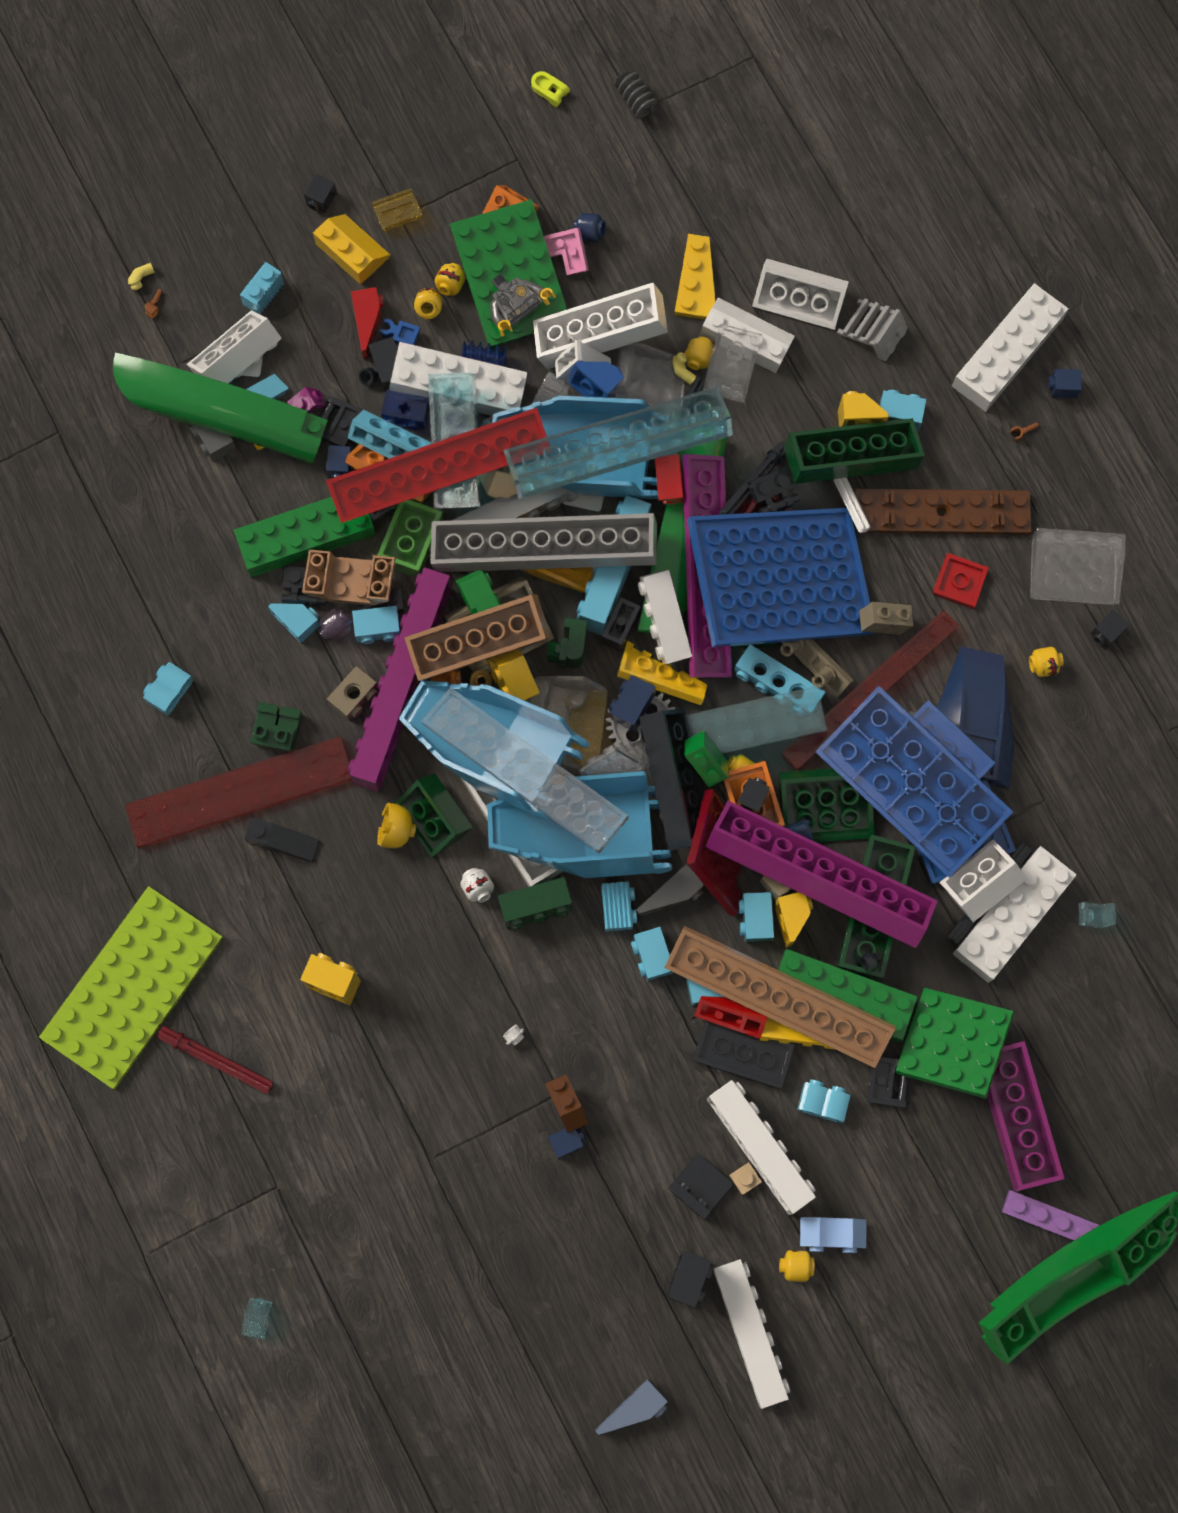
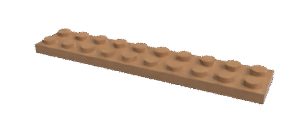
(780, 997)

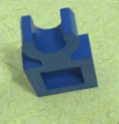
(402, 333)

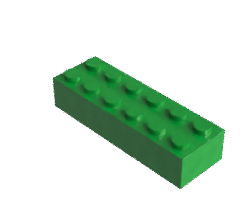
(293, 533)
(868, 995)

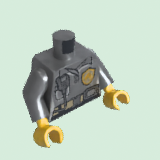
(515, 301)

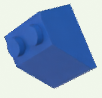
(595, 379)

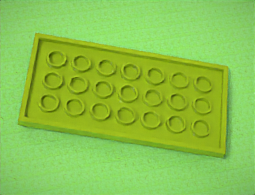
(131, 987)

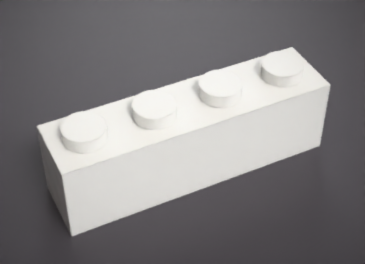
(665, 617)

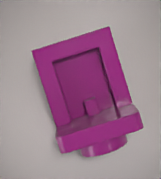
(308, 399)

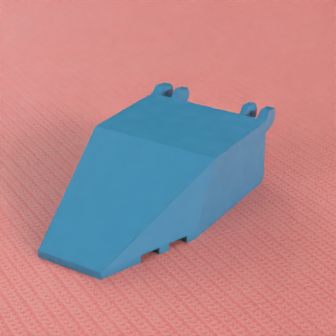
(573, 412)
(533, 724)
(551, 845)

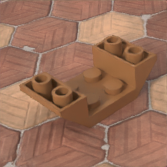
(348, 578)

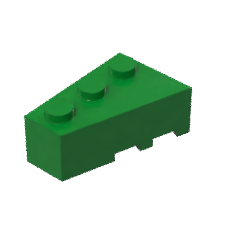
(477, 592)

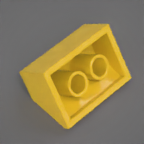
(350, 247)

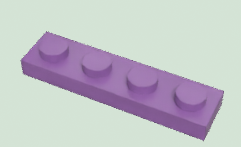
(1046, 1216)

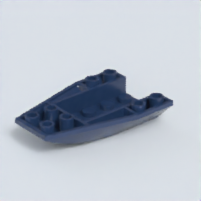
(980, 707)

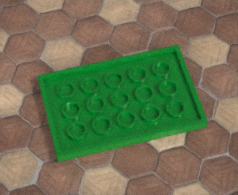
(511, 245)

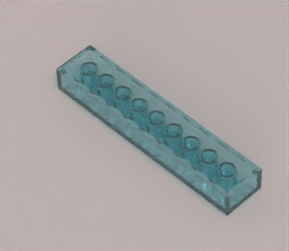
(618, 442)

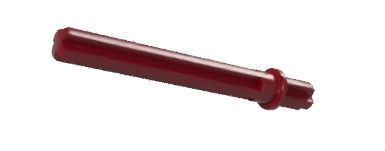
(214, 1059)

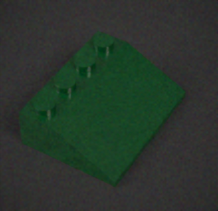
(827, 802)

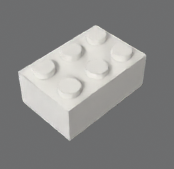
(983, 880)

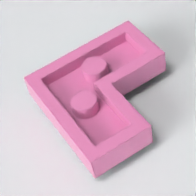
(571, 247)

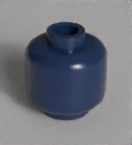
(591, 226)

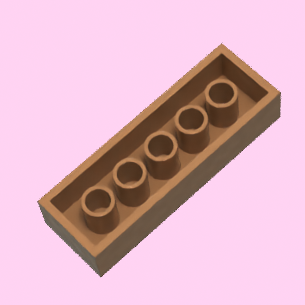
(477, 637)

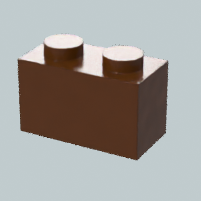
(566, 1103)

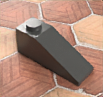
(674, 892)

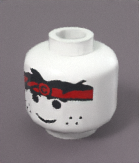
(477, 885)

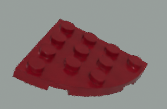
(712, 868)

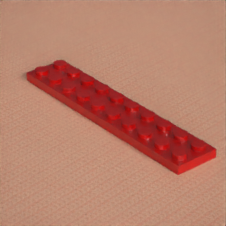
(432, 466)

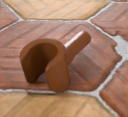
(151, 308)
(1022, 431)

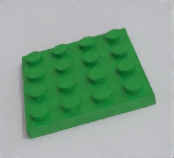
(955, 1042)

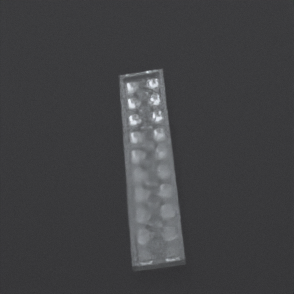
(525, 770)

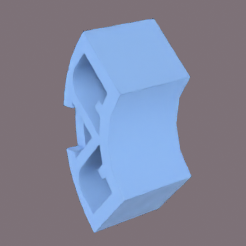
(833, 1232)

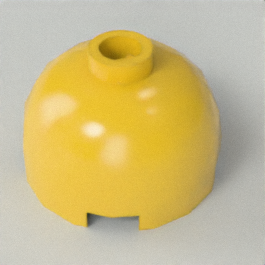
(395, 827)

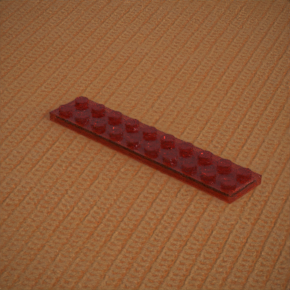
(238, 792)

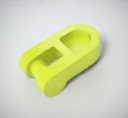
(544, 82)

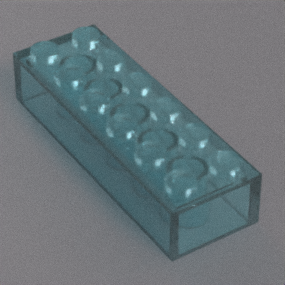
(453, 413)
(761, 721)

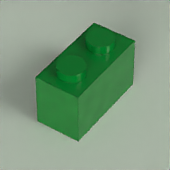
(706, 758)

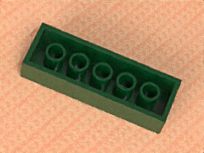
(853, 450)
(893, 861)

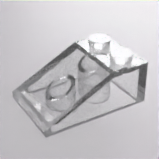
(733, 362)

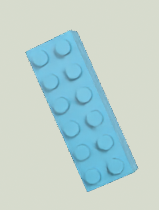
(607, 582)

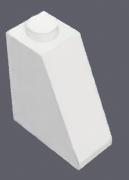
(576, 353)

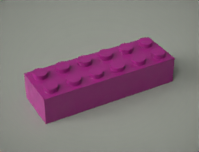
(1022, 1121)

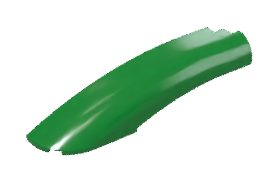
(219, 407)
(671, 541)
(1079, 1274)

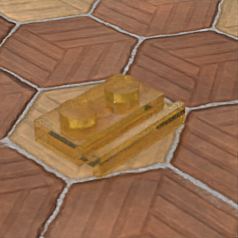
(397, 210)

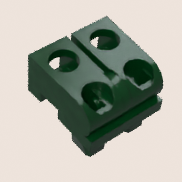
(569, 651)
(276, 727)

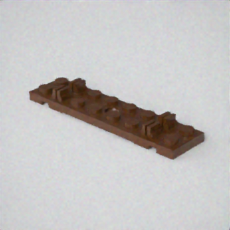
(966, 511)

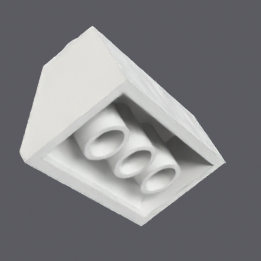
(800, 294)
(774, 340)
(236, 349)

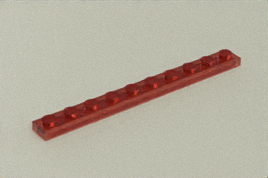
(886, 676)

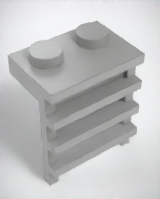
(884, 332)

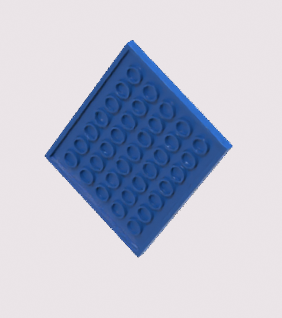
(779, 576)

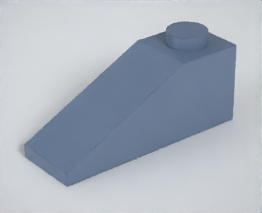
(638, 1407)

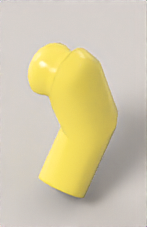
(138, 274)
(680, 369)

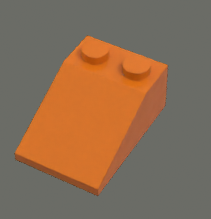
(737, 780)

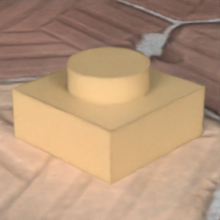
(745, 1178)

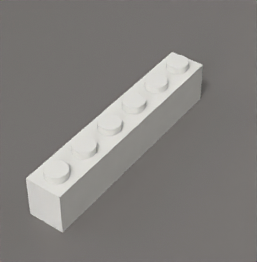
(750, 1333)

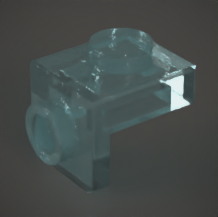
(1097, 915)
(256, 1318)

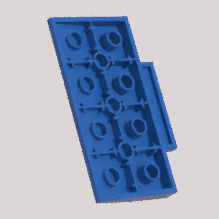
(918, 776)

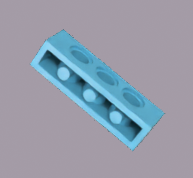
(383, 436)
(774, 670)

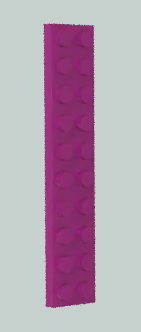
(703, 496)

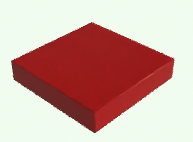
(960, 581)

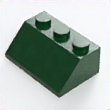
(435, 814)

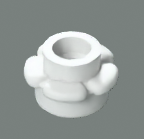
(514, 1035)

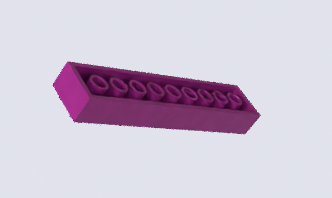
(398, 684)
(822, 874)

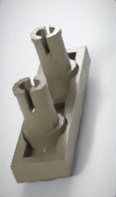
(824, 668)

